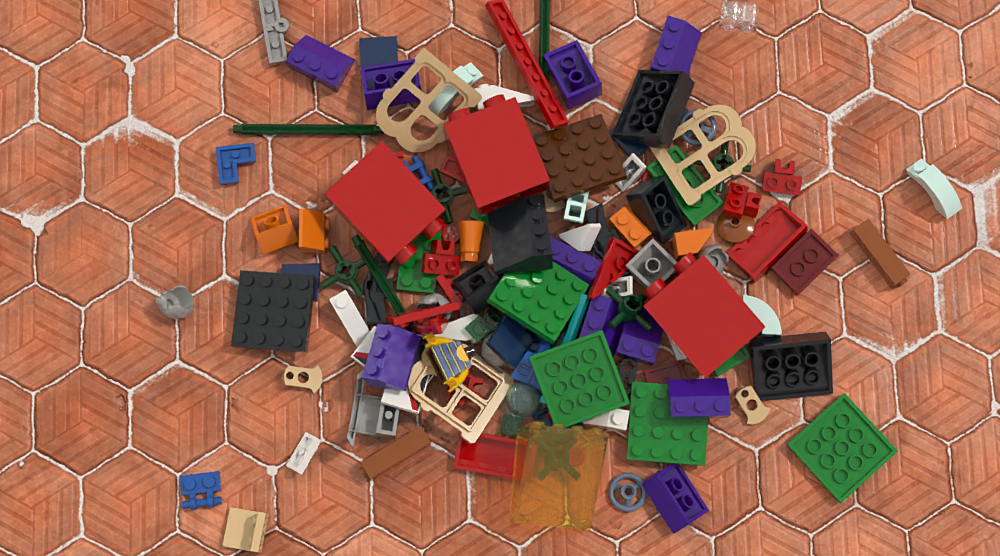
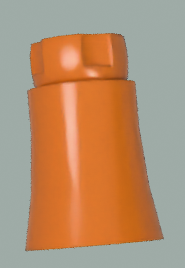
(470, 240)

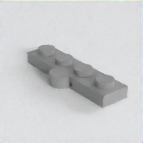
(274, 31)

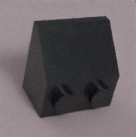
(477, 286)

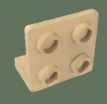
(245, 530)

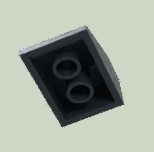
(657, 208)

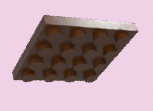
(579, 158)

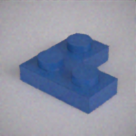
(230, 157)

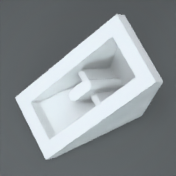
(634, 170)
(581, 237)
(622, 286)

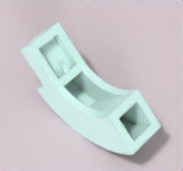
(443, 101)
(937, 186)
(576, 208)
(765, 315)

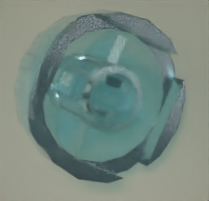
(523, 399)

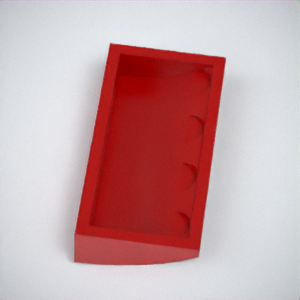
(768, 243)
(488, 455)

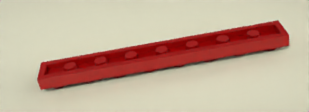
(527, 64)

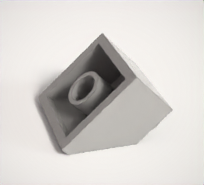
(651, 264)

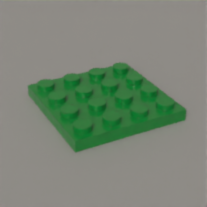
(539, 299)
(579, 380)
(658, 438)
(842, 448)

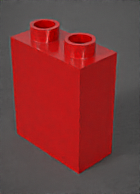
(495, 154)
(386, 205)
(702, 313)

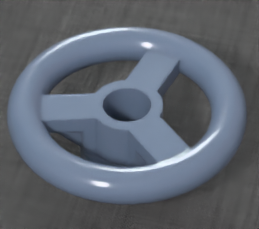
(711, 131)
(615, 485)

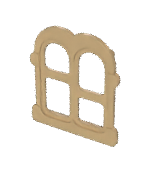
(402, 129)
(733, 132)
(487, 407)

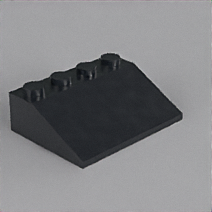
(654, 107)
(520, 236)
(792, 366)

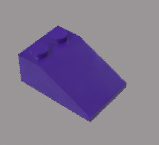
(573, 74)
(638, 342)

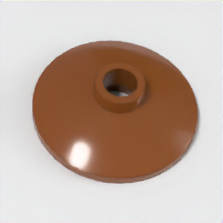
(735, 233)

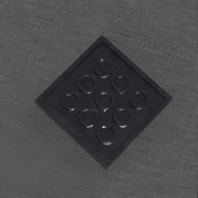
(273, 311)

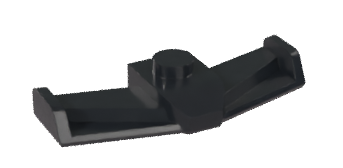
(594, 216)
(374, 296)

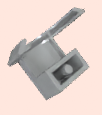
(371, 416)

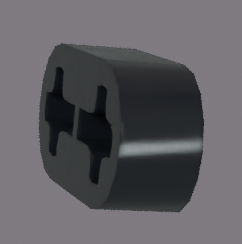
(632, 374)

